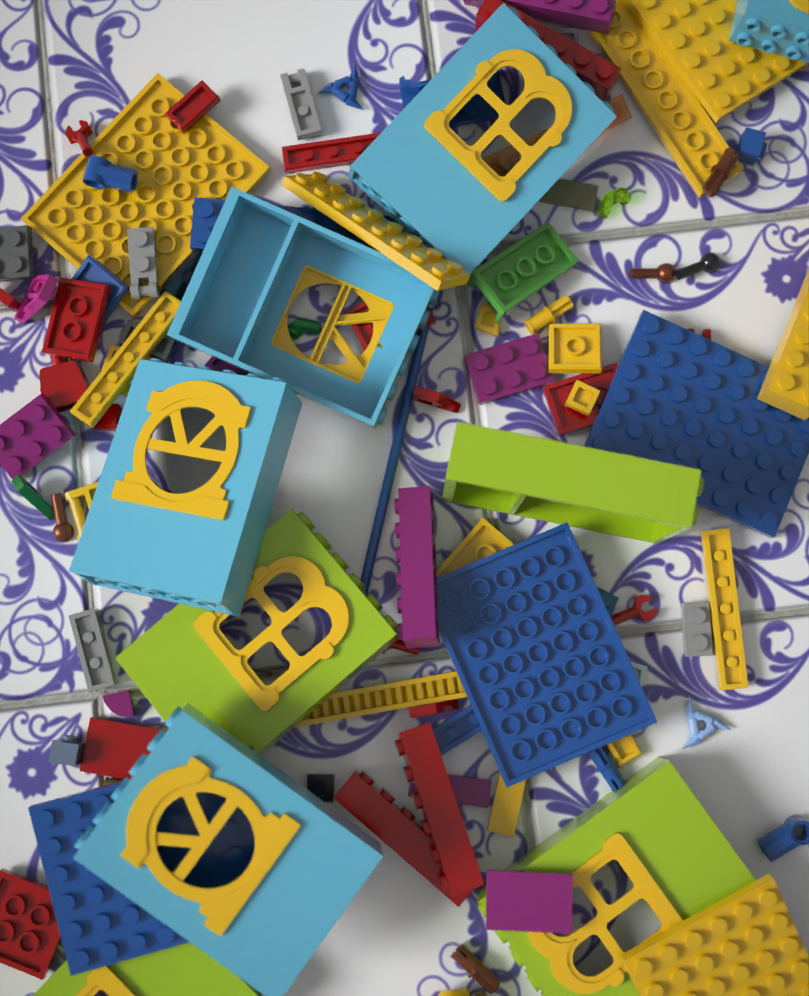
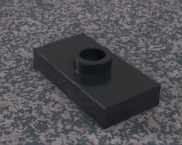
(179, 281)

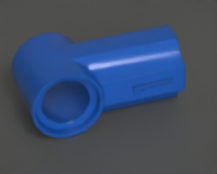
(102, 174)
(782, 838)

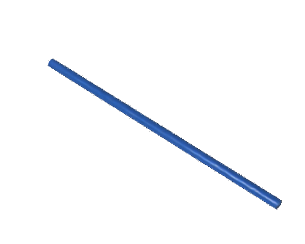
(393, 459)

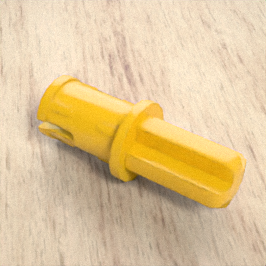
(548, 314)

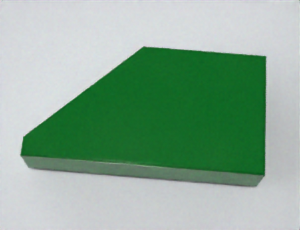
(33, 496)

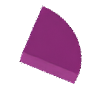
(120, 703)

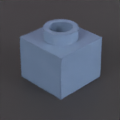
(66, 751)

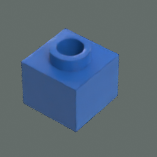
(751, 146)

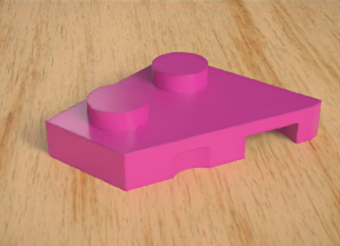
(39, 292)

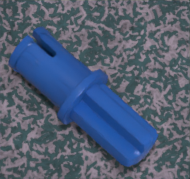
(607, 768)

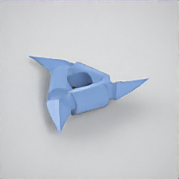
(710, 721)

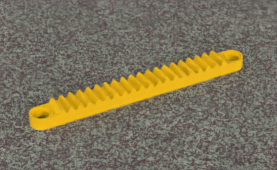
(387, 697)

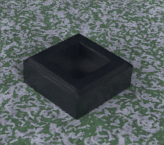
(322, 786)

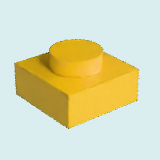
(582, 397)

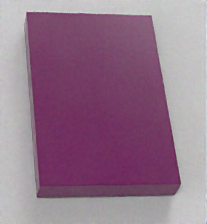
(529, 901)

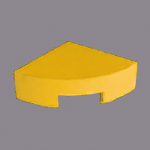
(485, 321)

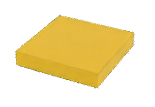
(575, 348)

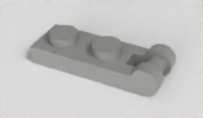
(301, 105)
(143, 262)

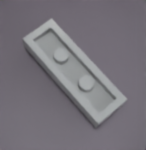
(92, 650)

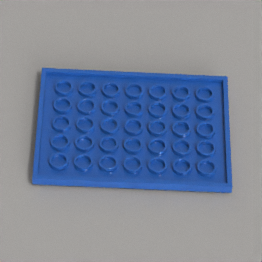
(699, 409)
(539, 655)
(96, 919)

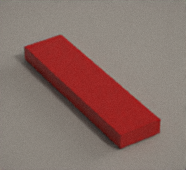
(325, 153)

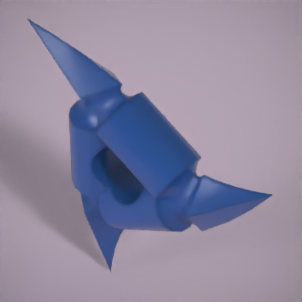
(348, 97)

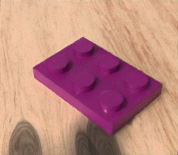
(508, 369)
(32, 436)

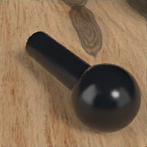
(708, 263)

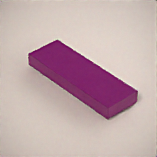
(467, 790)

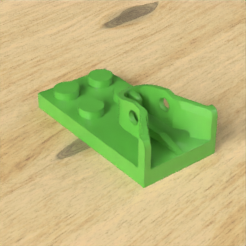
(523, 269)

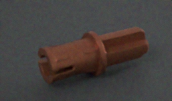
(720, 172)
(475, 969)

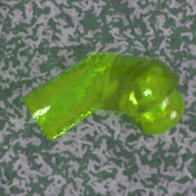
(611, 198)

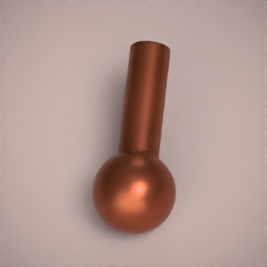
(664, 273)
(63, 530)

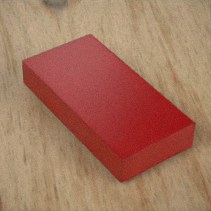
(192, 107)

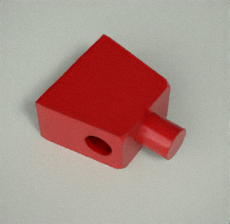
(63, 382)

